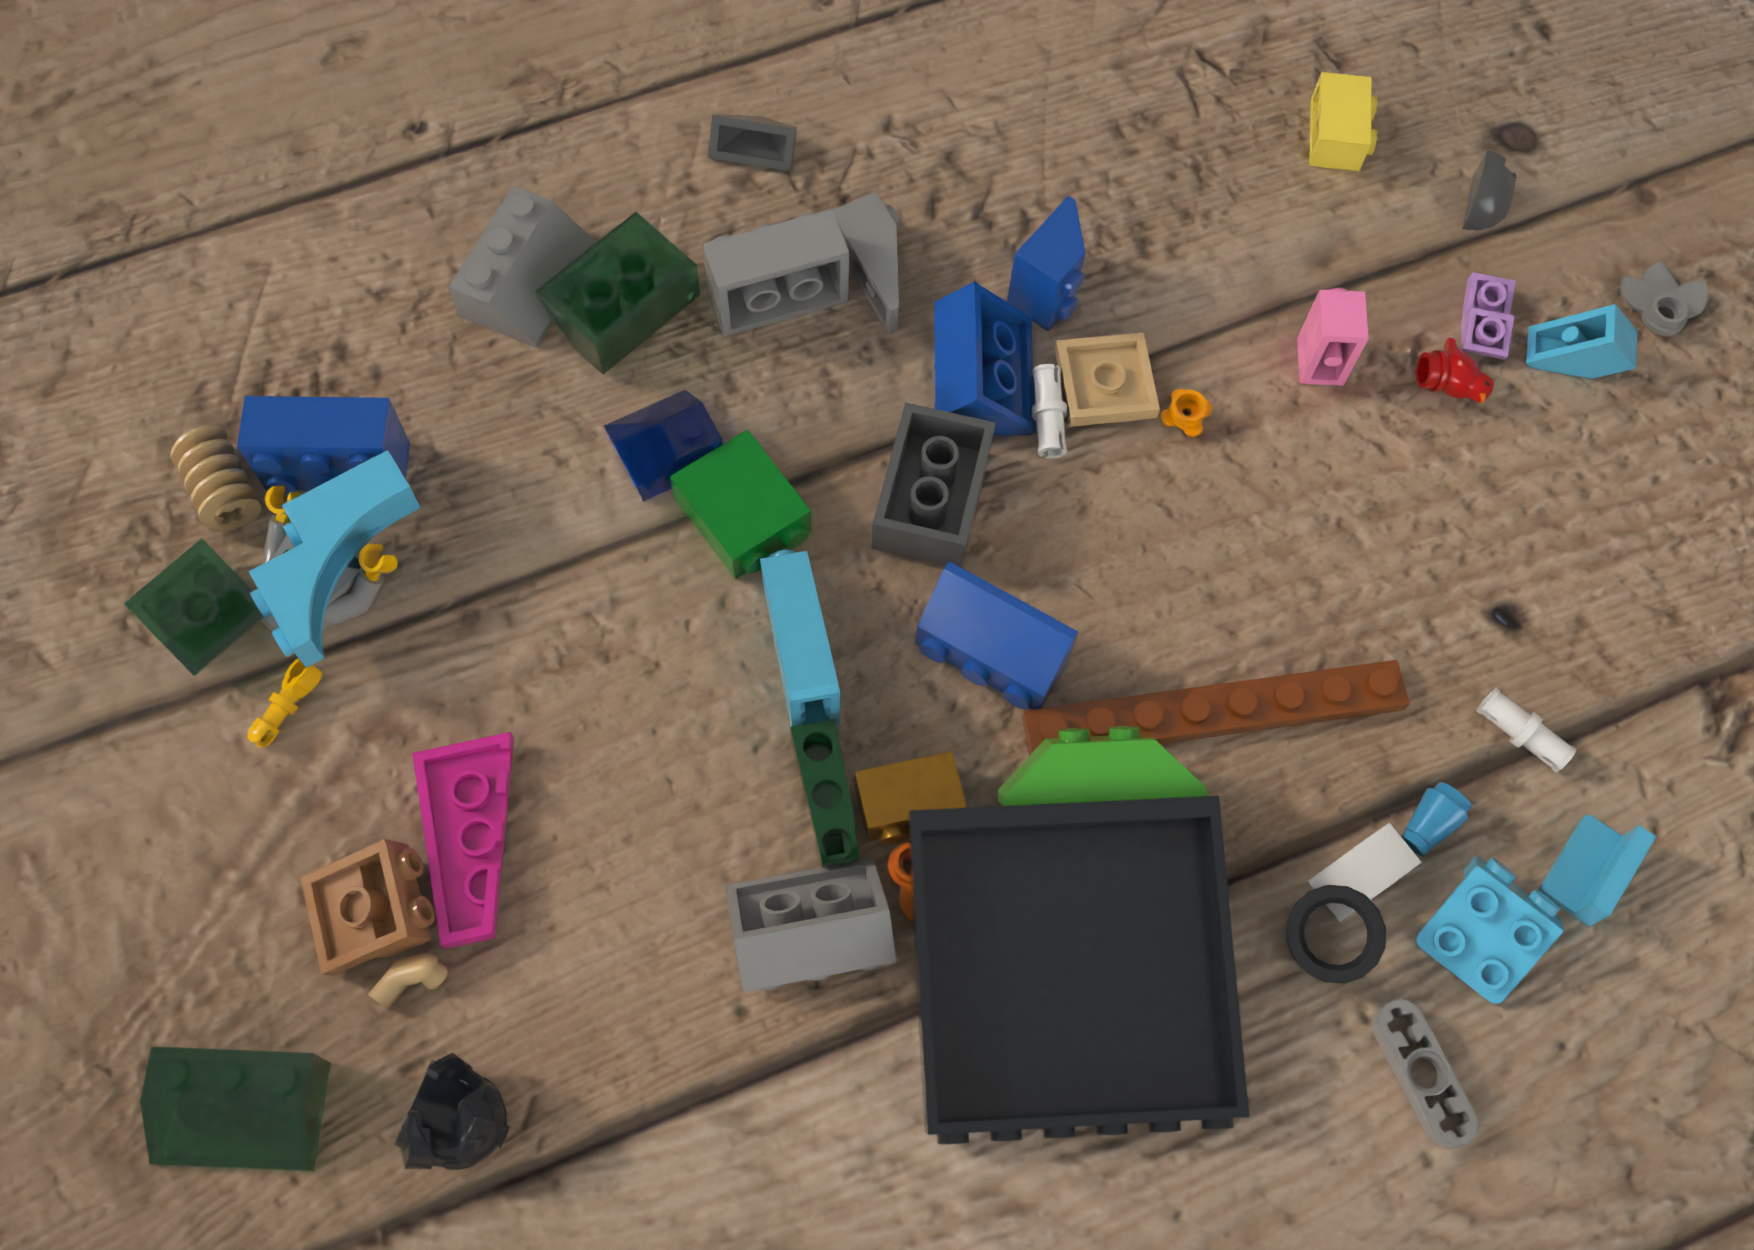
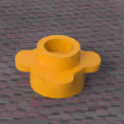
(1188, 401)

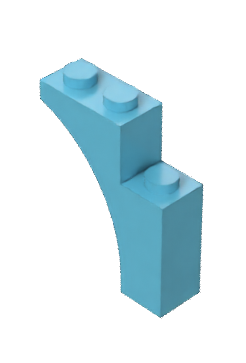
(326, 533)

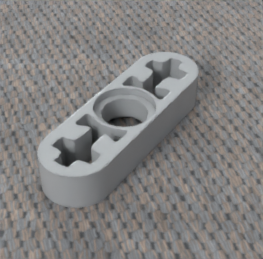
(1446, 1079)

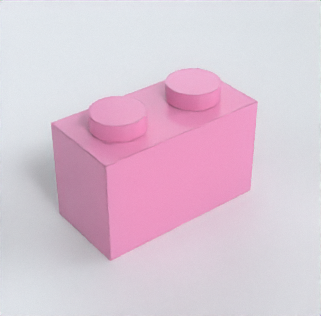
(1332, 337)

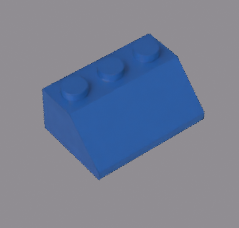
(984, 360)
(994, 638)

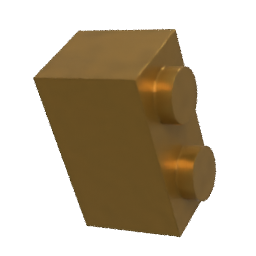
(896, 788)

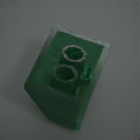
(620, 292)
(233, 1108)

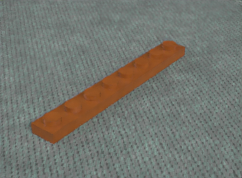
(1233, 705)

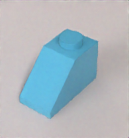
(1584, 344)

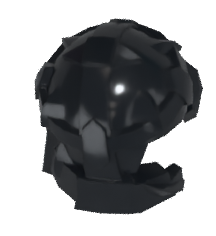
(453, 1119)

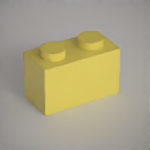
(1342, 121)

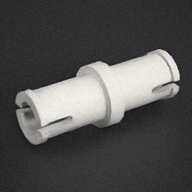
(1049, 411)
(1526, 730)

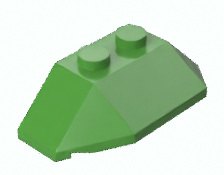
(1099, 769)

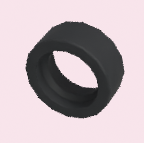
(1331, 972)

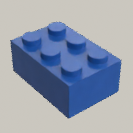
(317, 438)

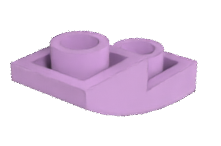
(1486, 315)

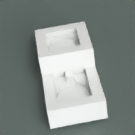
(1369, 867)

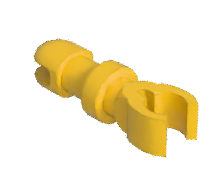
(296, 685)

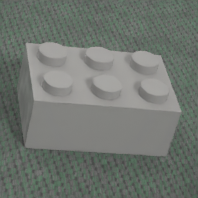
(777, 272)

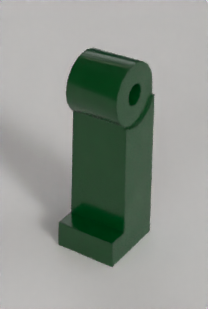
(826, 791)

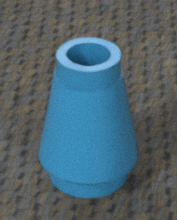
(1435, 818)

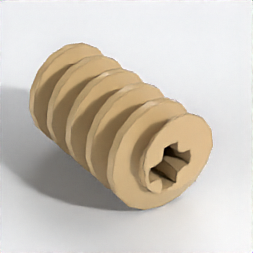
(215, 479)

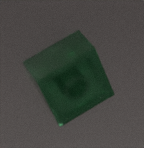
(196, 606)

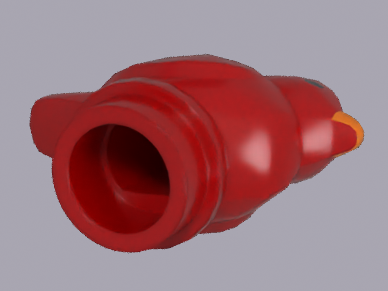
(1453, 373)

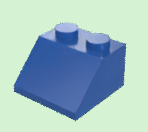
(1049, 268)

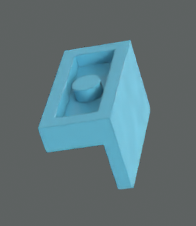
(1595, 869)

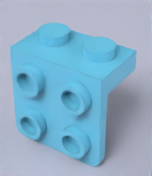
(1491, 929)

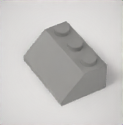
(513, 258)
(810, 924)

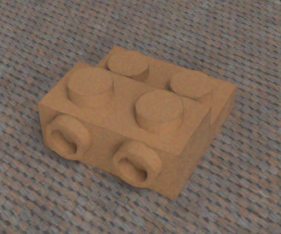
(367, 906)

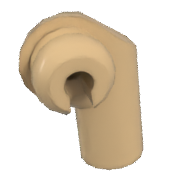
(405, 972)

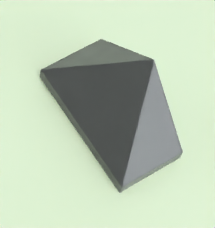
(752, 141)

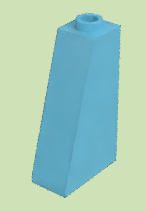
(800, 638)

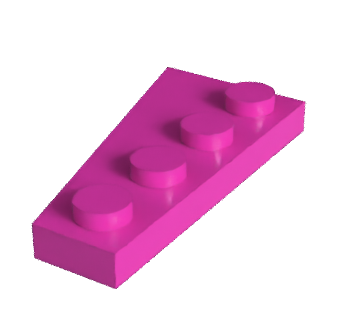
(464, 827)

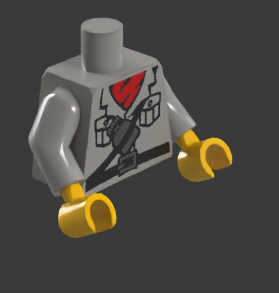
(356, 585)

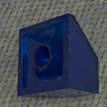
(663, 440)

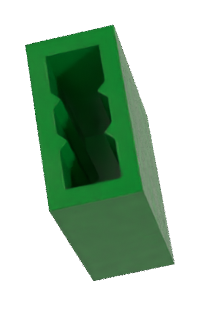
(742, 504)

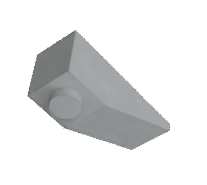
(872, 247)

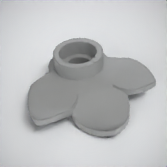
(1662, 301)

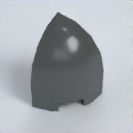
(1489, 193)

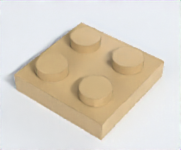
(1107, 379)

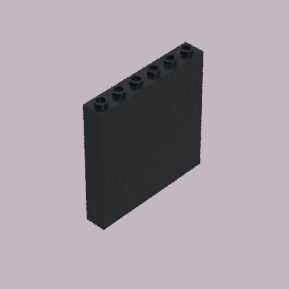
(1075, 968)

